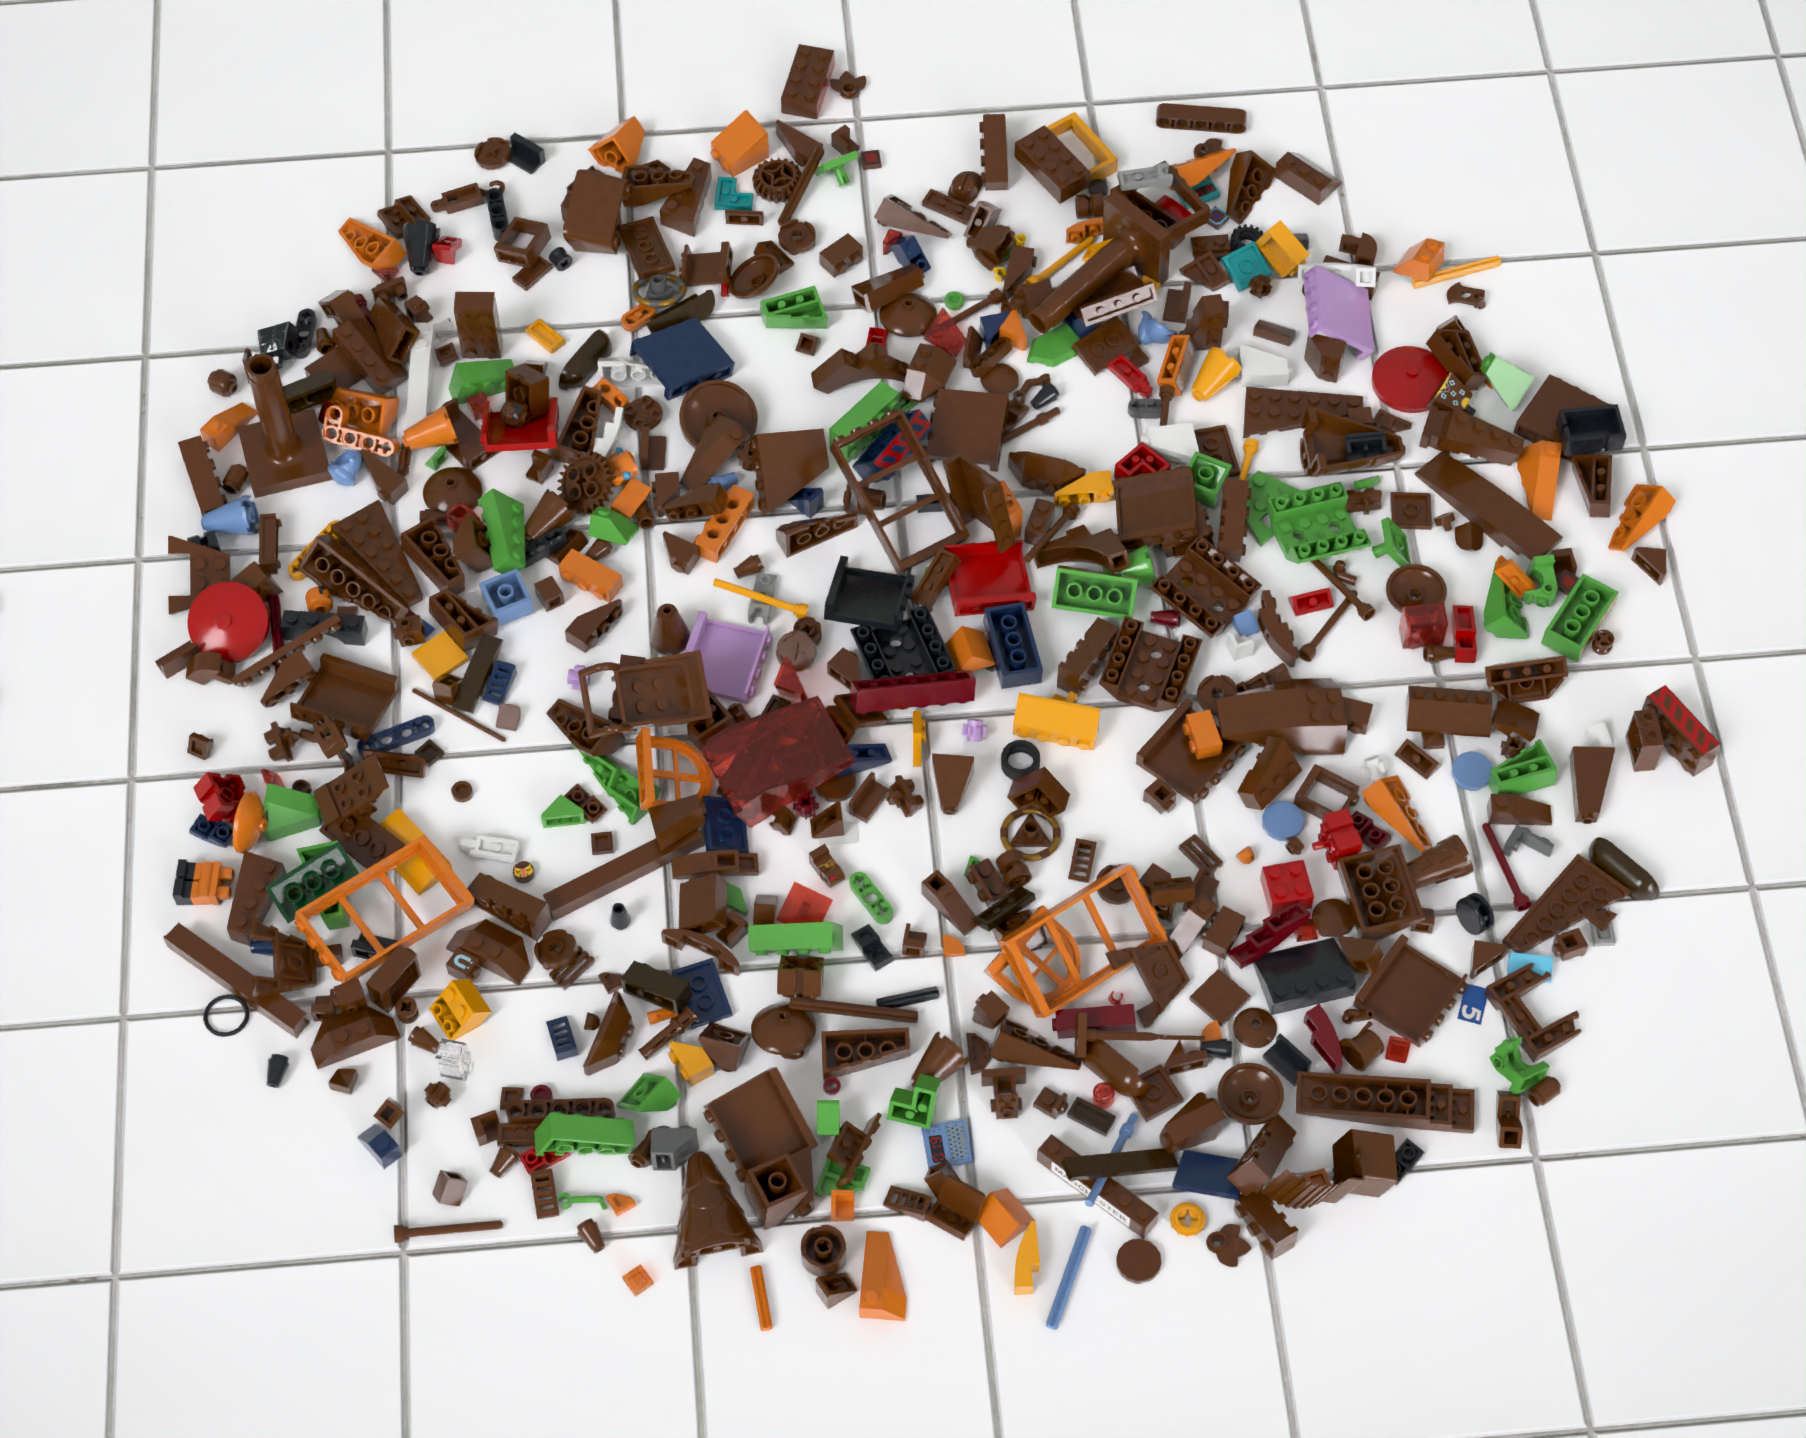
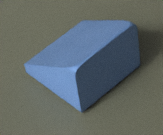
(1245, 623)

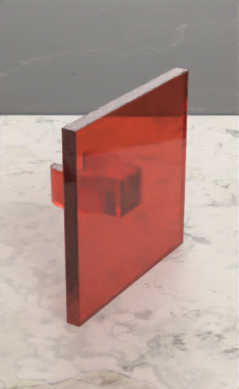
(803, 906)

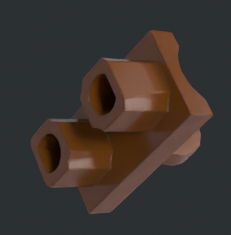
(390, 289)
(1363, 501)
(284, 740)
(902, 796)

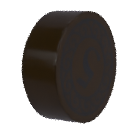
(1097, 186)

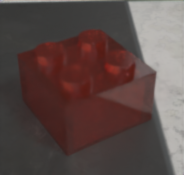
(1423, 625)

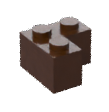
(342, 306)
(701, 731)
(1040, 789)

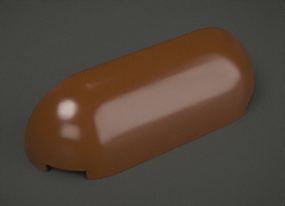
(1114, 1069)

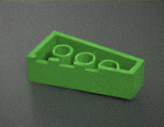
(334, 916)
(795, 938)
(584, 1134)

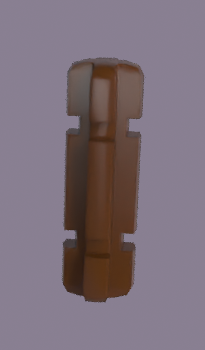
(404, 460)

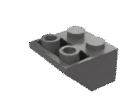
(672, 1146)

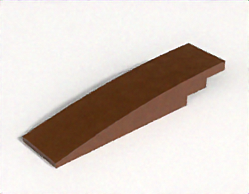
(1488, 507)
(1386, 1101)

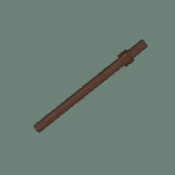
(1040, 419)

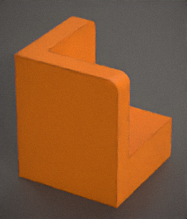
(842, 1205)

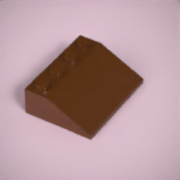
(1380, 892)

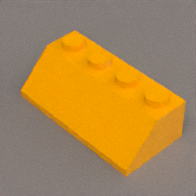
(1056, 721)

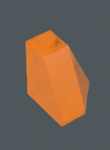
(620, 145)

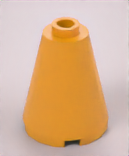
(1214, 374)

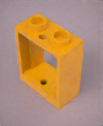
(1282, 249)

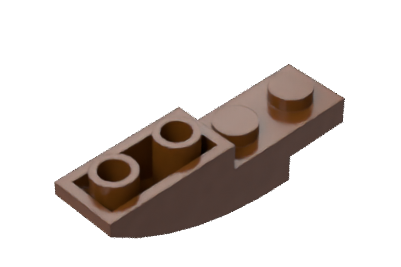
(1276, 633)
(719, 862)

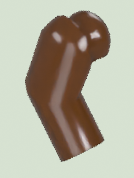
(308, 735)

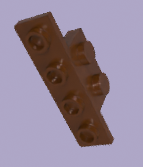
(849, 1146)

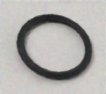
(225, 1034)

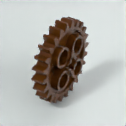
(586, 482)

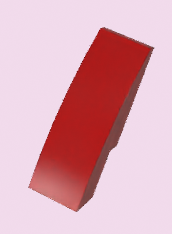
(1464, 634)

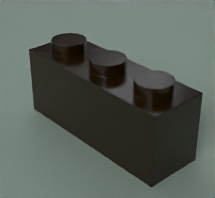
(656, 986)

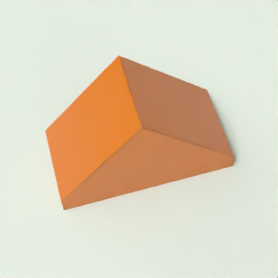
(1014, 331)

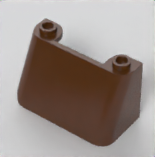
(595, 212)

